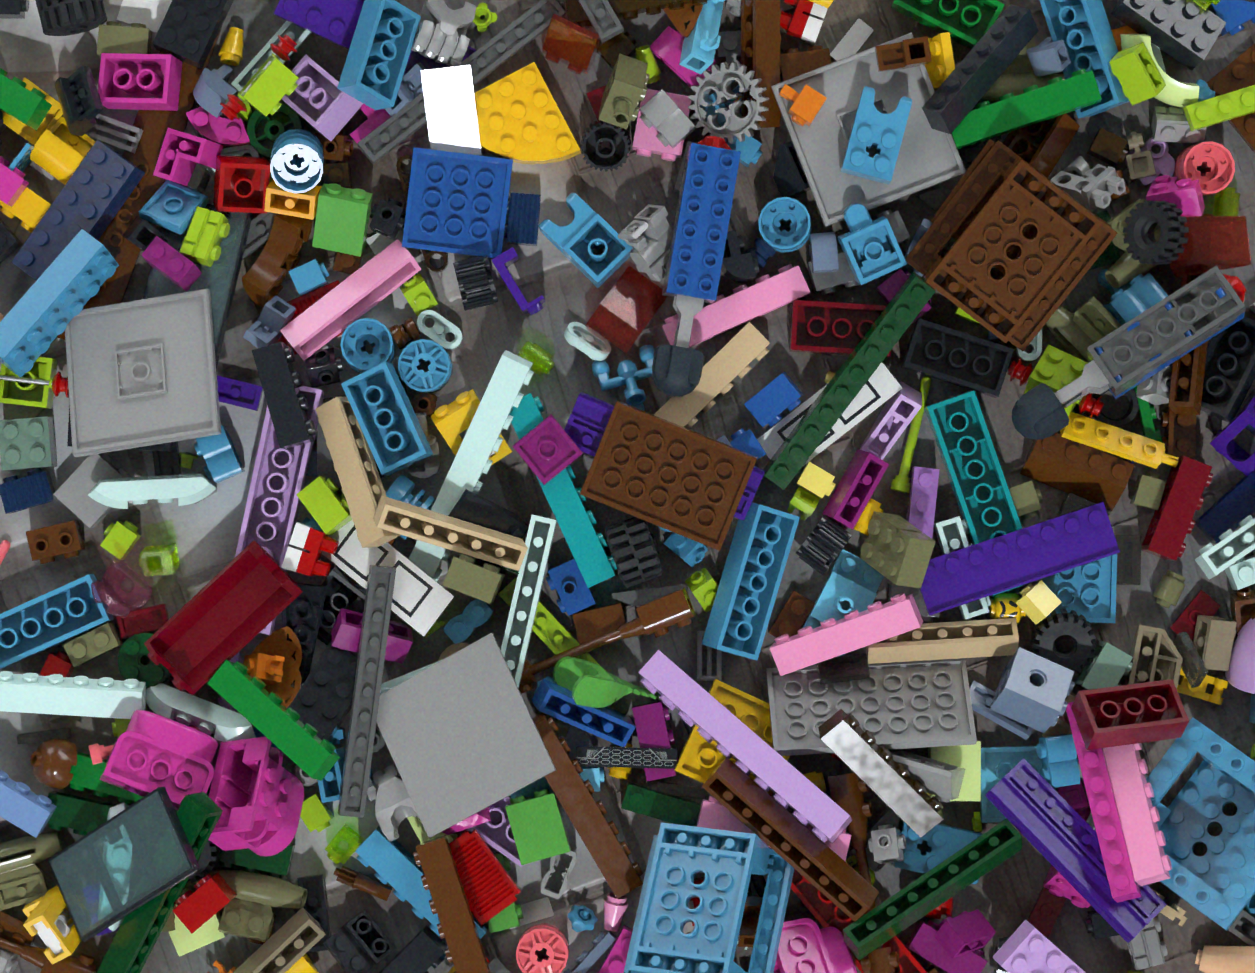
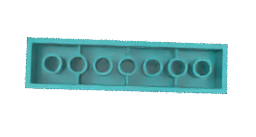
(973, 468)
(568, 505)

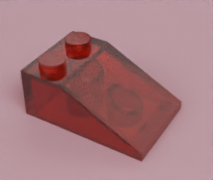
(570, 45)
(1212, 243)
(627, 310)

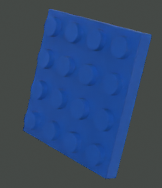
(457, 202)

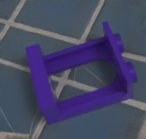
(501, 263)
(1228, 448)

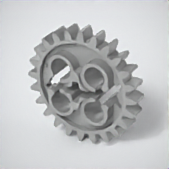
(720, 81)

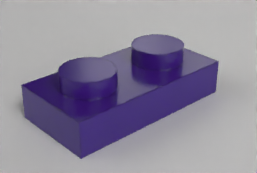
(239, 393)

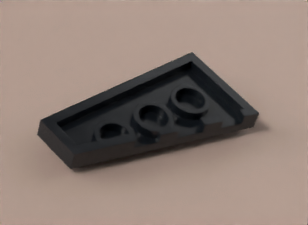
(304, 619)

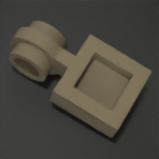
(1140, 163)

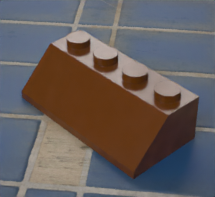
(1043, 142)
(1077, 469)

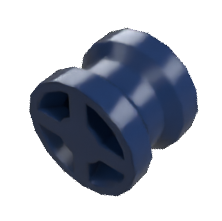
(761, 251)

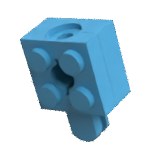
(869, 245)

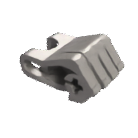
(443, 32)
(390, 800)

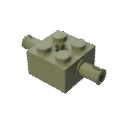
(624, 91)

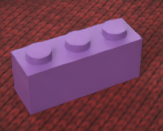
(923, 498)

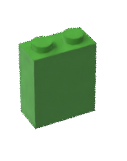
(342, 219)
(537, 826)

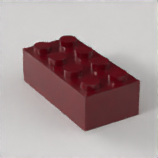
(830, 326)
(1177, 508)
(1129, 714)

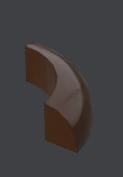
(277, 258)

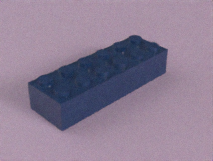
(85, 203)

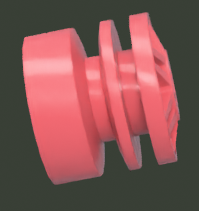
(1213, 158)
(540, 937)

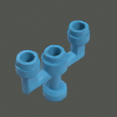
(627, 375)

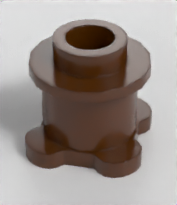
(431, 398)

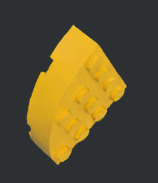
(523, 120)

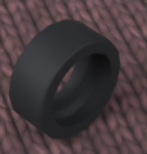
(1127, 418)

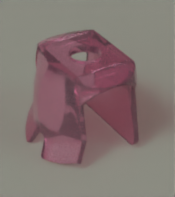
(110, 591)

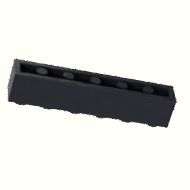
(980, 69)

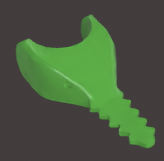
(592, 684)

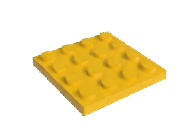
(701, 757)

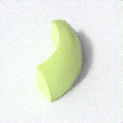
(1175, 92)

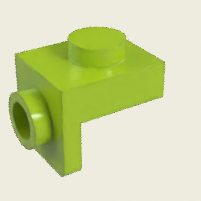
(418, 294)
(703, 588)

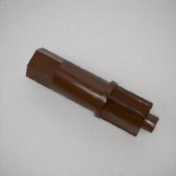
(357, 880)

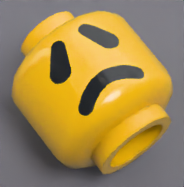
(1005, 606)

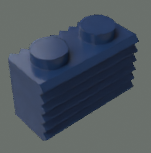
(523, 219)
(27, 491)

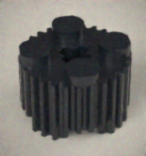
(605, 157)
(475, 282)
(823, 544)

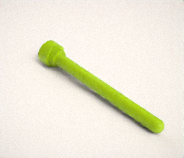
(901, 481)

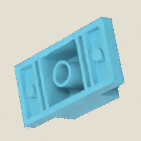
(848, 587)

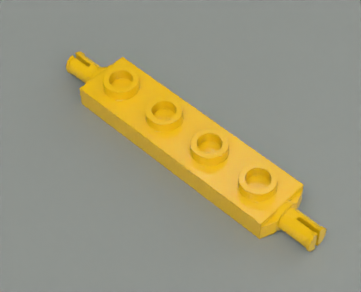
(1117, 441)

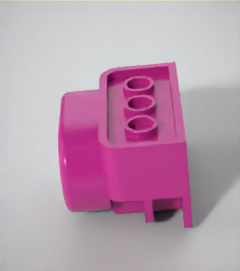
(161, 754)
(256, 796)
(812, 950)

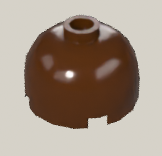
(53, 762)

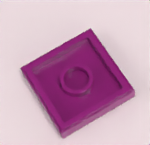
(547, 449)

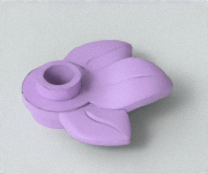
(1163, 161)

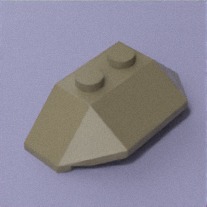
(1153, 657)

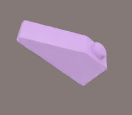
(892, 421)

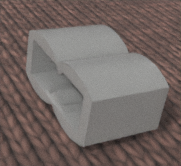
(666, 119)
(556, 877)

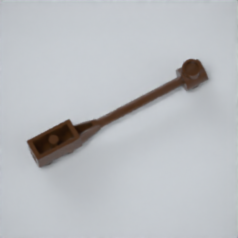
(653, 618)
(848, 793)
(36, 956)

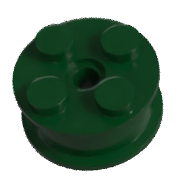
(260, 128)
(132, 662)

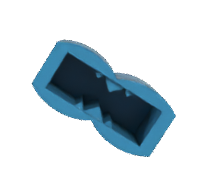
(1138, 298)
(219, 455)
(463, 625)
(1058, 760)

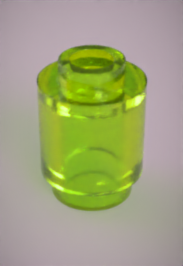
(1226, 202)
(538, 356)

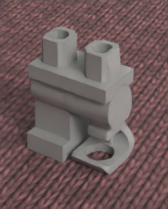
(1090, 186)
(653, 247)

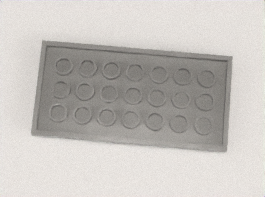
(899, 704)

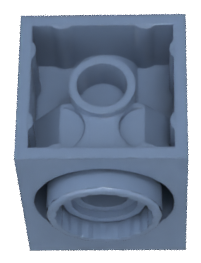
(1033, 690)

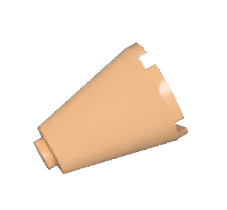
(1226, 959)

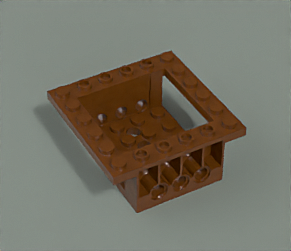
(1049, 263)

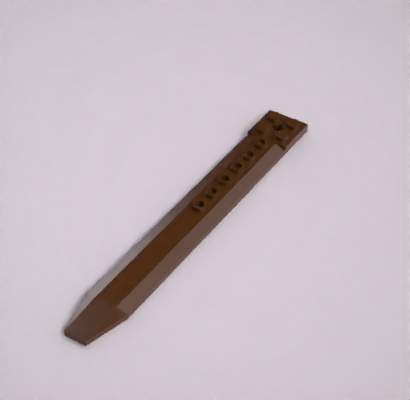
(154, 127)

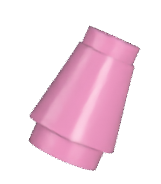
(614, 911)

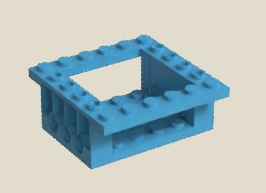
(1225, 876)
(669, 885)

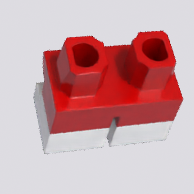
(805, 21)
(309, 562)

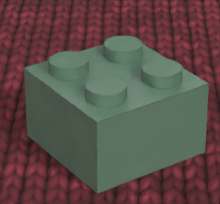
(27, 443)
(1105, 668)

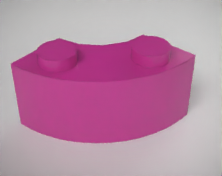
(668, 51)
(219, 129)

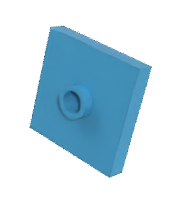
(173, 206)

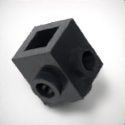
(390, 226)
(324, 367)

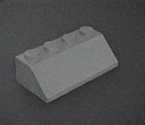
(936, 776)

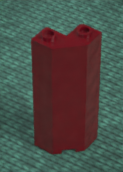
(222, 618)

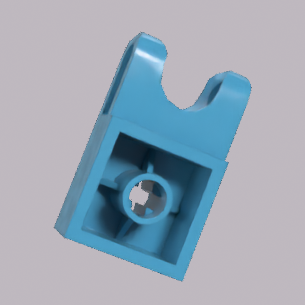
(877, 131)
(582, 235)
(942, 843)

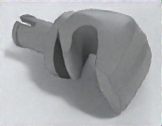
(431, 464)

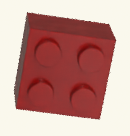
(241, 184)
(205, 902)

